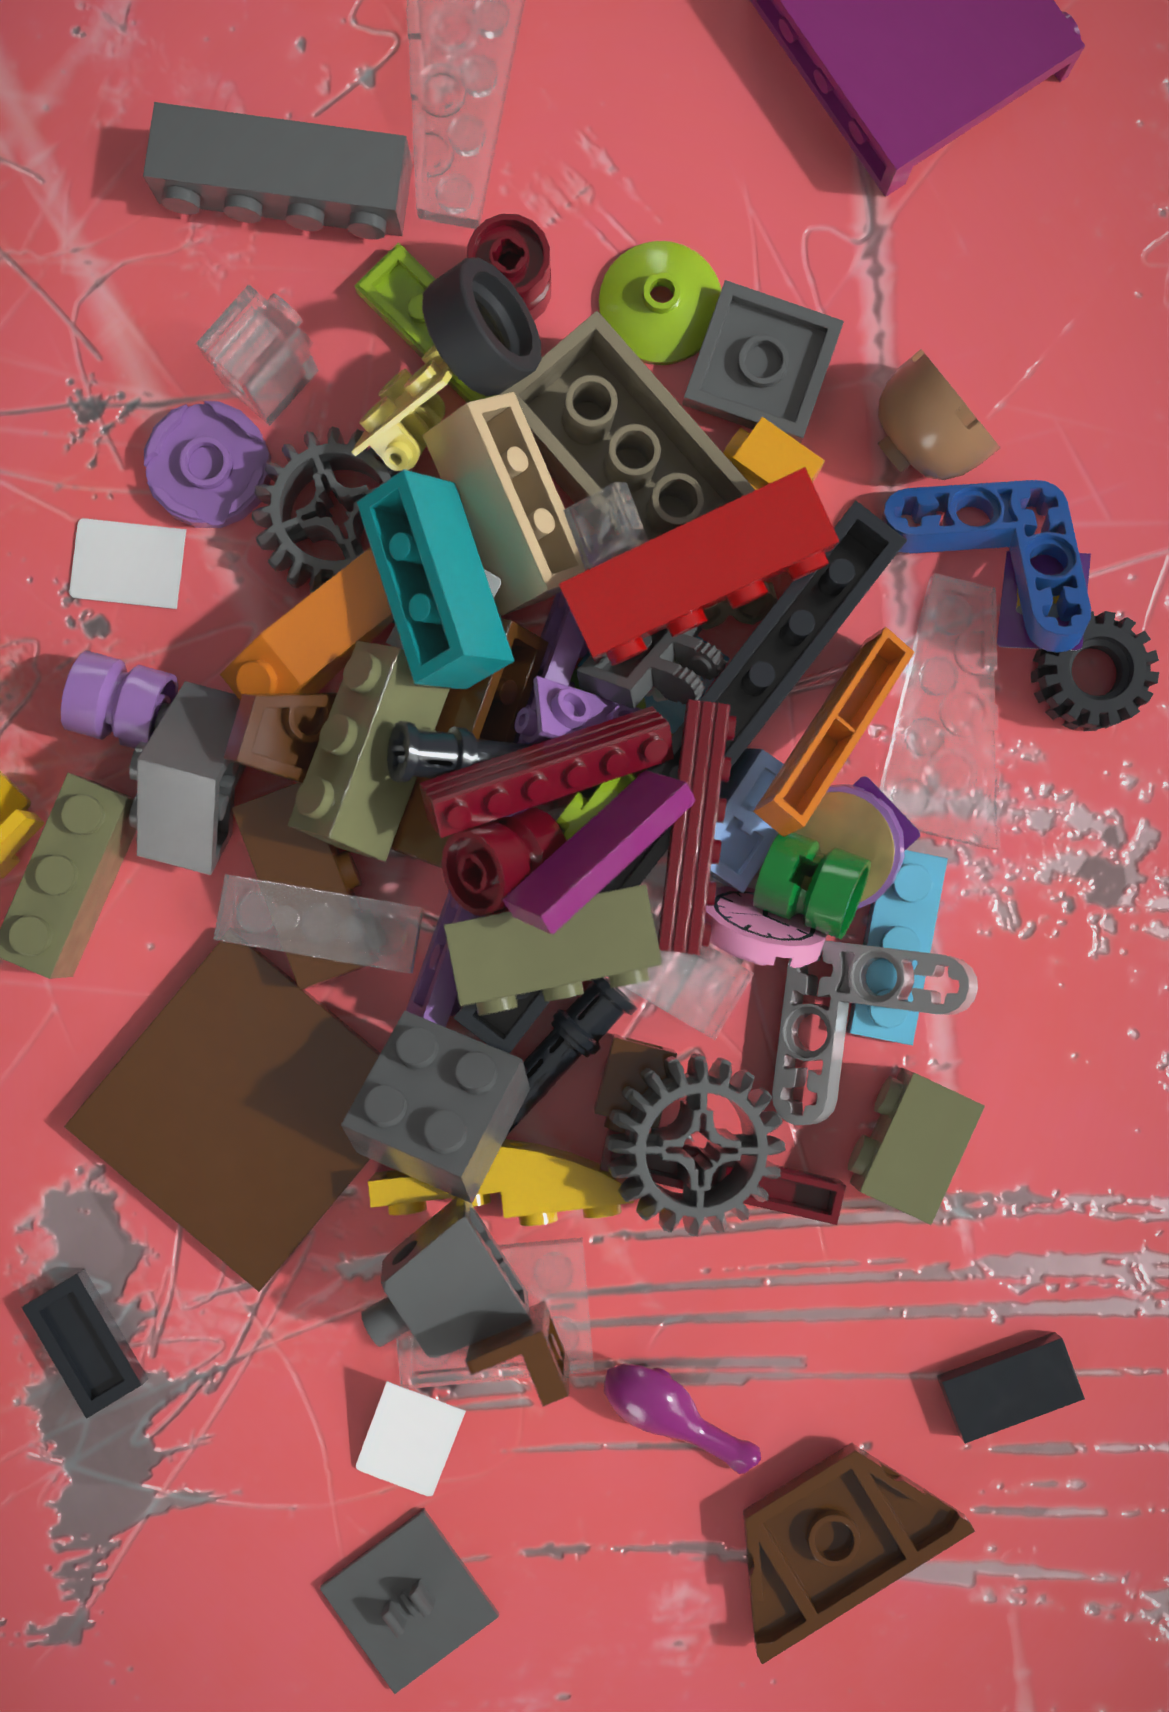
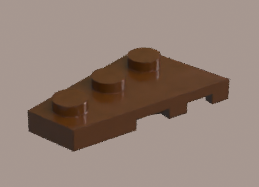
(279, 732)

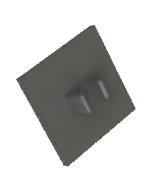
(409, 1601)

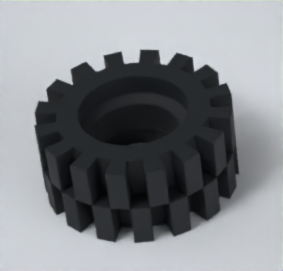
(1131, 681)

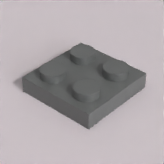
(762, 360)

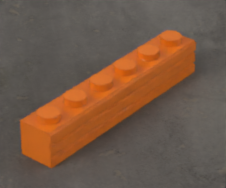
(833, 733)

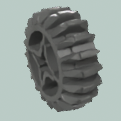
(314, 519)
(696, 1172)

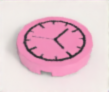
(758, 934)

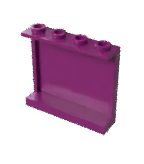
(919, 71)

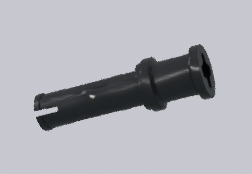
(437, 753)
(574, 1034)

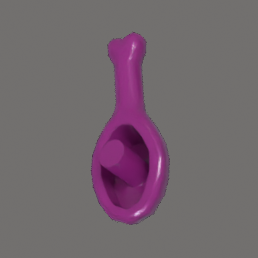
(664, 1407)

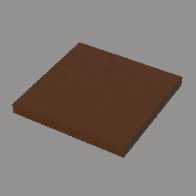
(235, 1110)

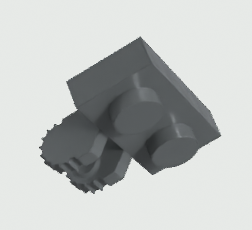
(634, 678)

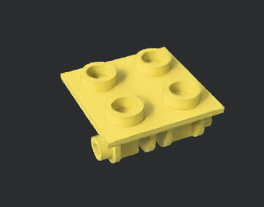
(405, 413)

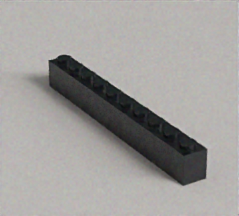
(754, 688)

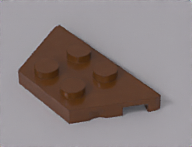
(836, 1542)

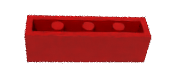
(701, 565)

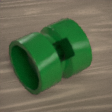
(833, 891)

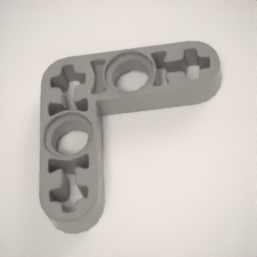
(845, 986)

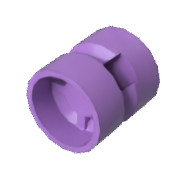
(108, 699)

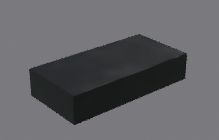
(85, 1343)
(1010, 1387)

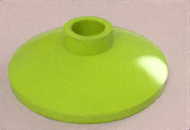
(652, 329)

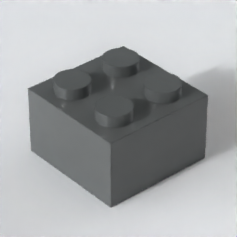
(437, 1106)

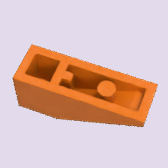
(315, 636)

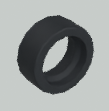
(481, 327)

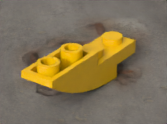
(532, 1184)

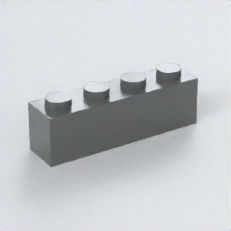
(278, 170)

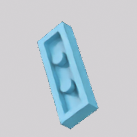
(903, 921)

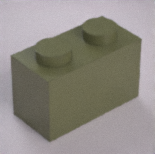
(914, 1144)

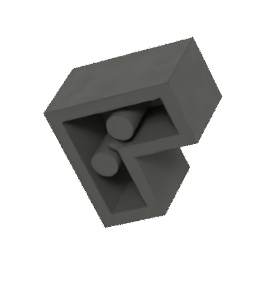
(185, 782)

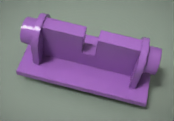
(563, 711)

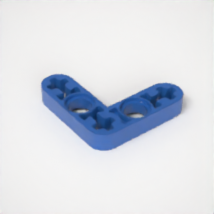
(1010, 527)

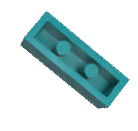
(434, 581)

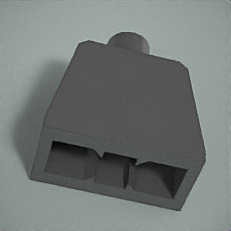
(447, 1286)

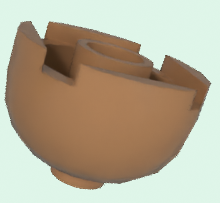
(930, 423)

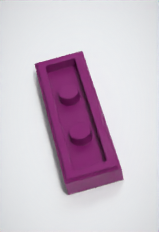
(599, 851)

